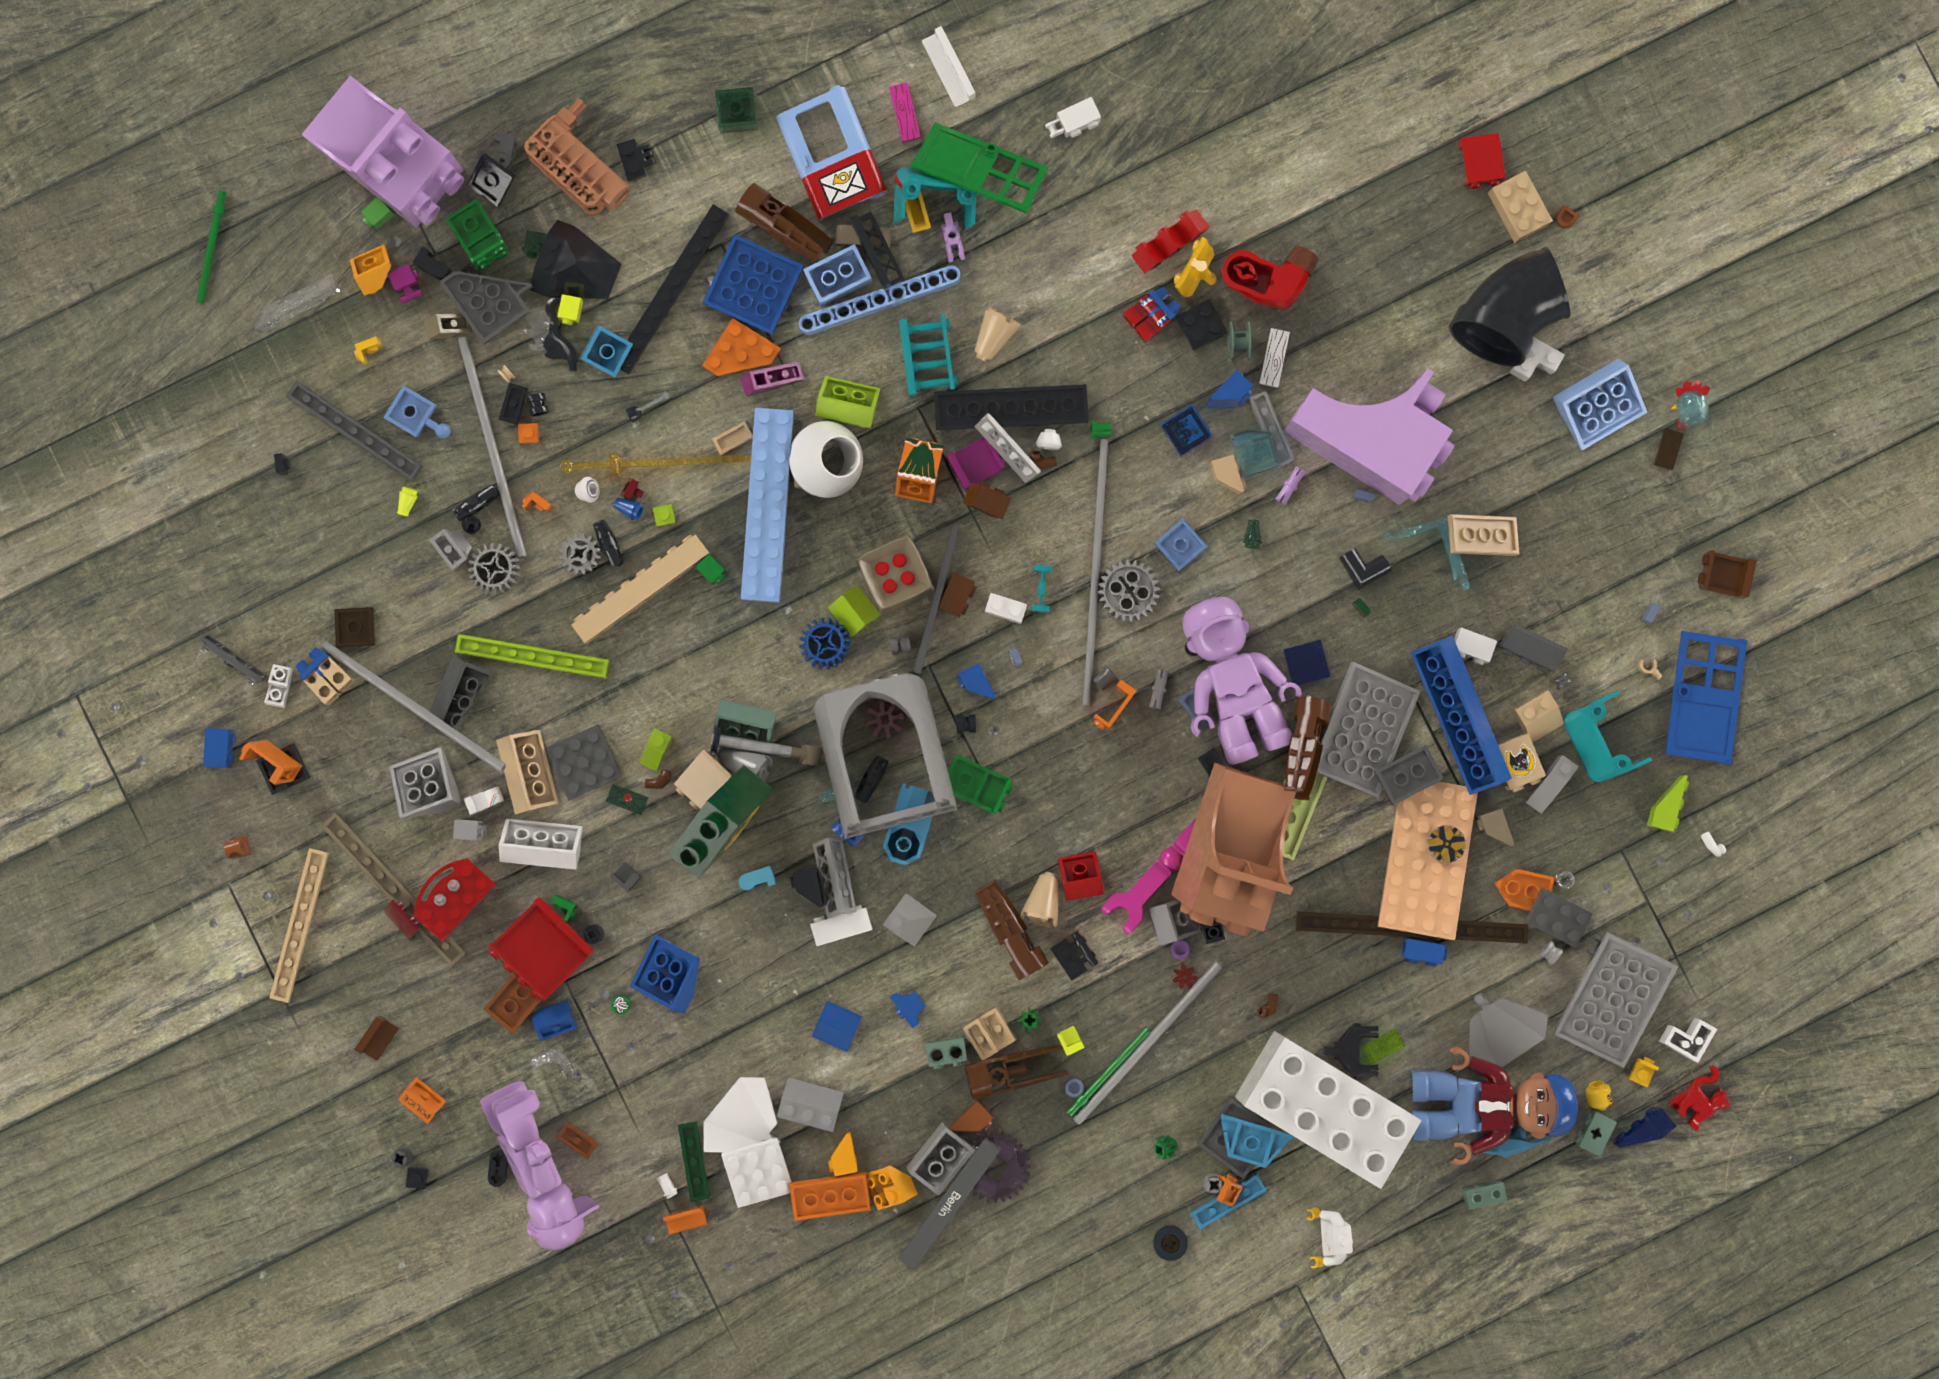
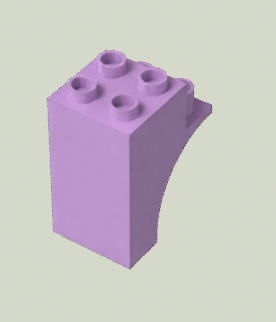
(385, 152)
(1379, 443)

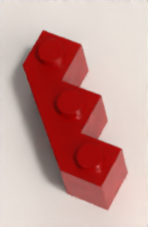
(1170, 240)

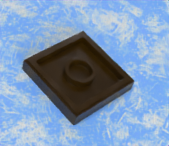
(354, 627)

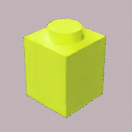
(570, 309)

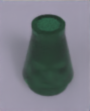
(1252, 535)

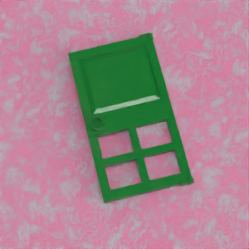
(968, 163)

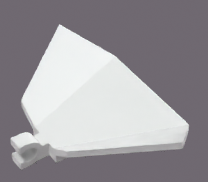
(741, 1117)

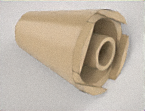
(994, 333)
(1043, 901)

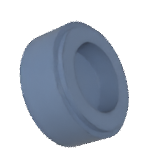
(1015, 657)
(1074, 1087)

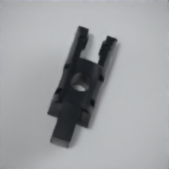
(476, 502)
(608, 543)
(871, 779)

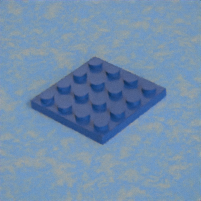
(753, 284)

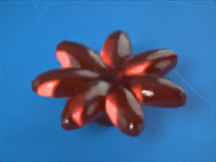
(1184, 971)

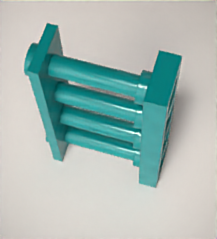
(910, 348)

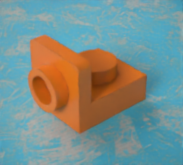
(540, 503)
(1229, 1191)

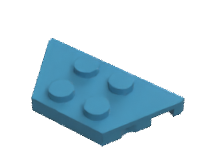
(1252, 1141)

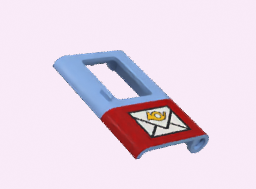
(842, 177)

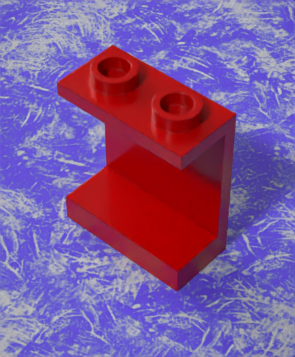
(1482, 160)

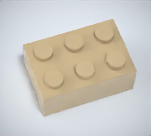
(1520, 206)

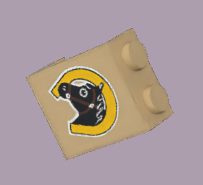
(1521, 762)

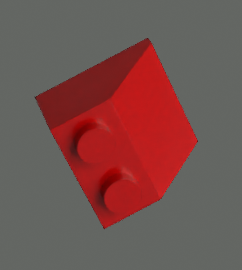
(1080, 876)

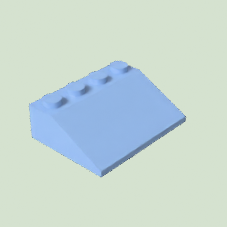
(1600, 403)

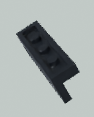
(870, 250)

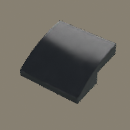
(268, 769)

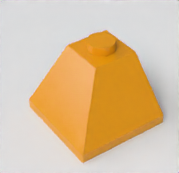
(371, 269)

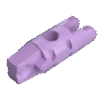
(952, 229)

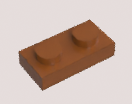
(577, 1140)

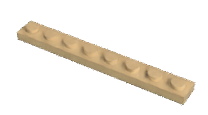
(299, 925)

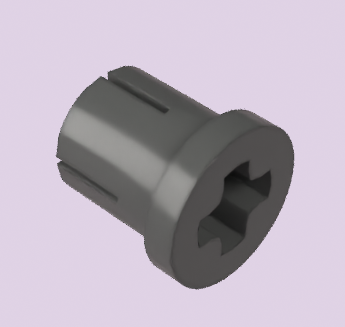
(1105, 678)
(399, 1152)

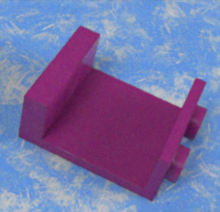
(975, 463)

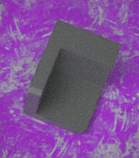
(626, 877)

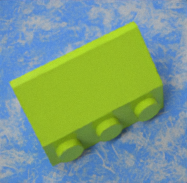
(847, 402)

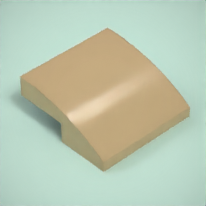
(989, 1033)

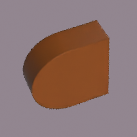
(1566, 217)

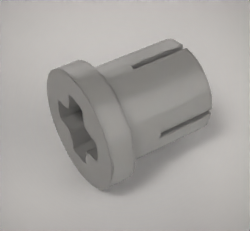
(1212, 1176)

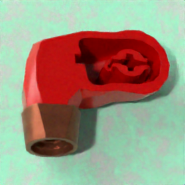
(1267, 282)

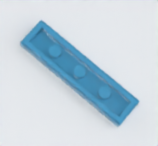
(1215, 1209)

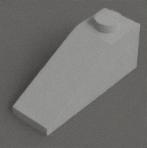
(1552, 783)

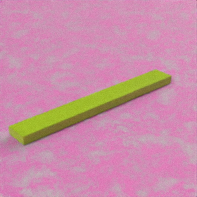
(532, 656)

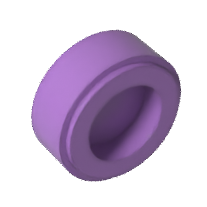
(1180, 949)

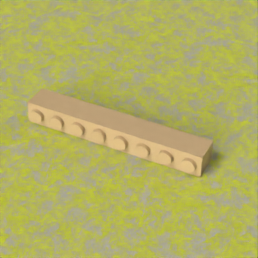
(641, 589)

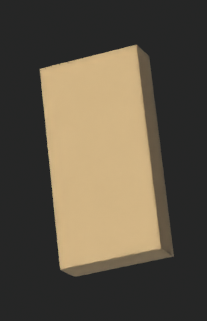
(732, 438)

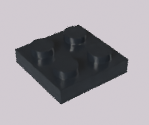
(491, 180)
(1201, 324)

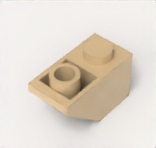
(1227, 474)

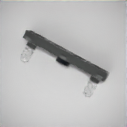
(231, 659)

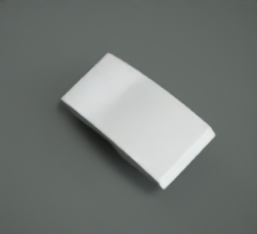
(279, 686)

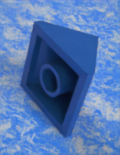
(837, 1026)

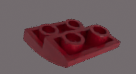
(404, 923)

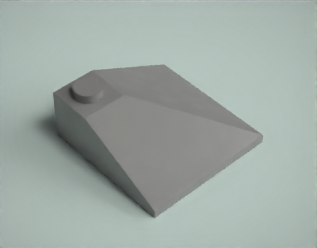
(424, 785)

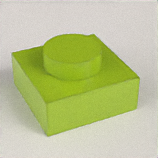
(664, 515)

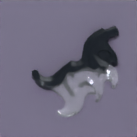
(545, 332)

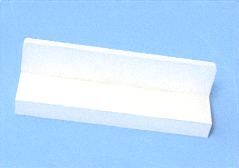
(949, 67)

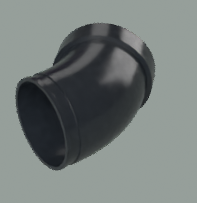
(1512, 309)

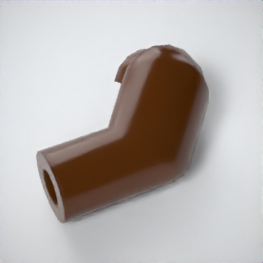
(1042, 462)
(660, 782)
(1269, 1008)

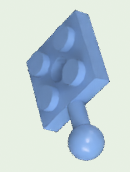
(423, 411)

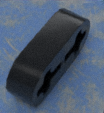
(493, 1168)

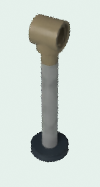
(806, 754)

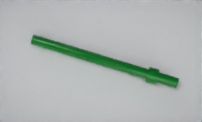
(218, 210)
(1082, 1099)

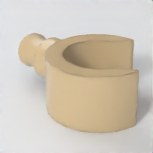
(1654, 671)

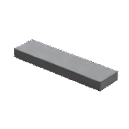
(1269, 422)

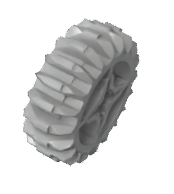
(493, 576)

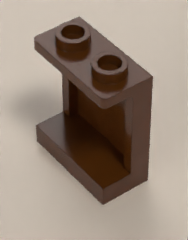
(1726, 574)

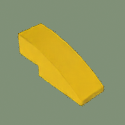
(917, 214)

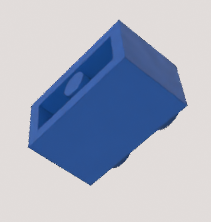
(218, 748)

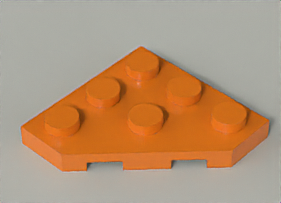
(740, 351)

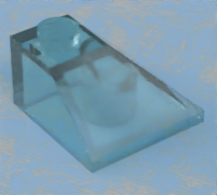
(1255, 451)

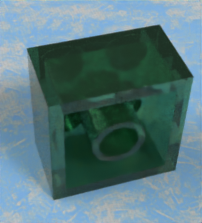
(736, 110)

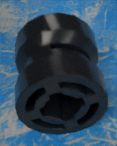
(537, 404)
(966, 723)
(596, 933)

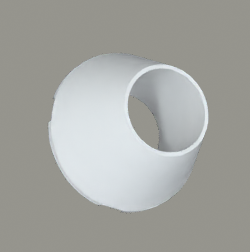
(807, 461)

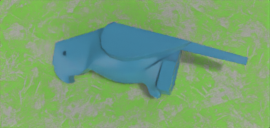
(1515, 1144)

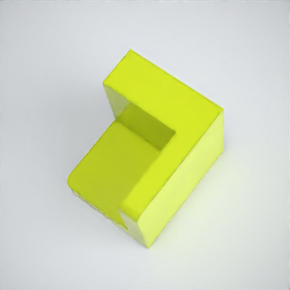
(1070, 1040)

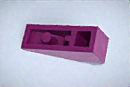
(771, 378)

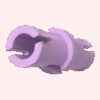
(1290, 485)

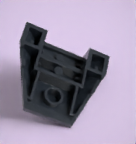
(573, 265)

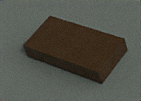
(1668, 449)

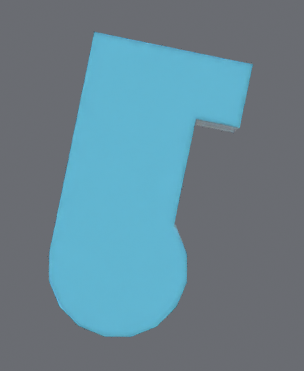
(750, 880)

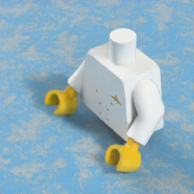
(1335, 1237)

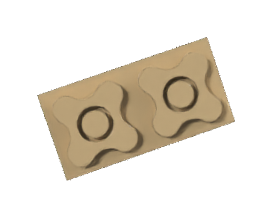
(1483, 535)

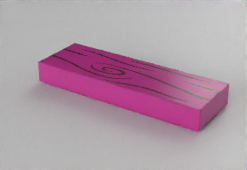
(904, 112)

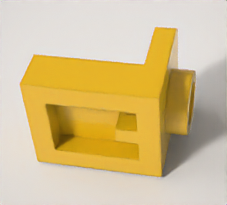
(370, 346)
(1643, 1071)

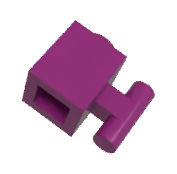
(404, 280)

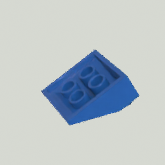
(667, 975)

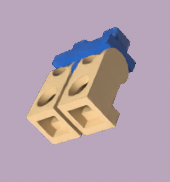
(319, 671)

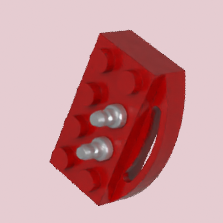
(452, 898)

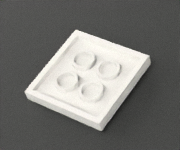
(757, 1172)

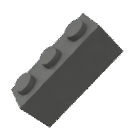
(1532, 648)

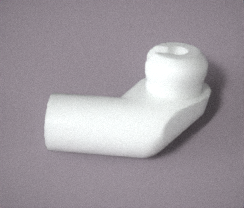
(1711, 845)

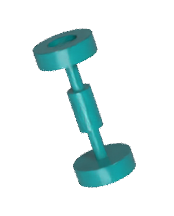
(1041, 588)

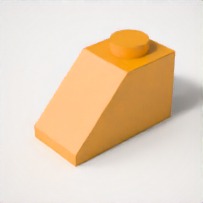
(843, 1158)

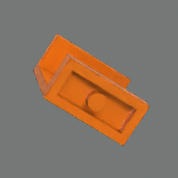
(1125, 689)
(285, 766)

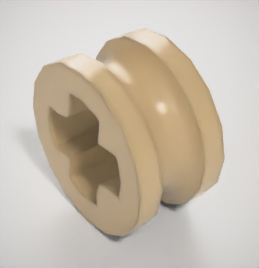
(506, 374)

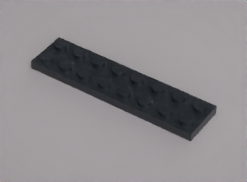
(1012, 406)

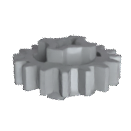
(572, 559)

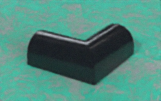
(1362, 573)

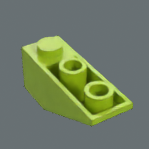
(1666, 809)

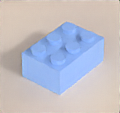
(837, 275)

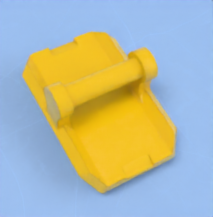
(1196, 269)

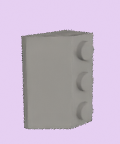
(810, 1104)
(940, 1159)

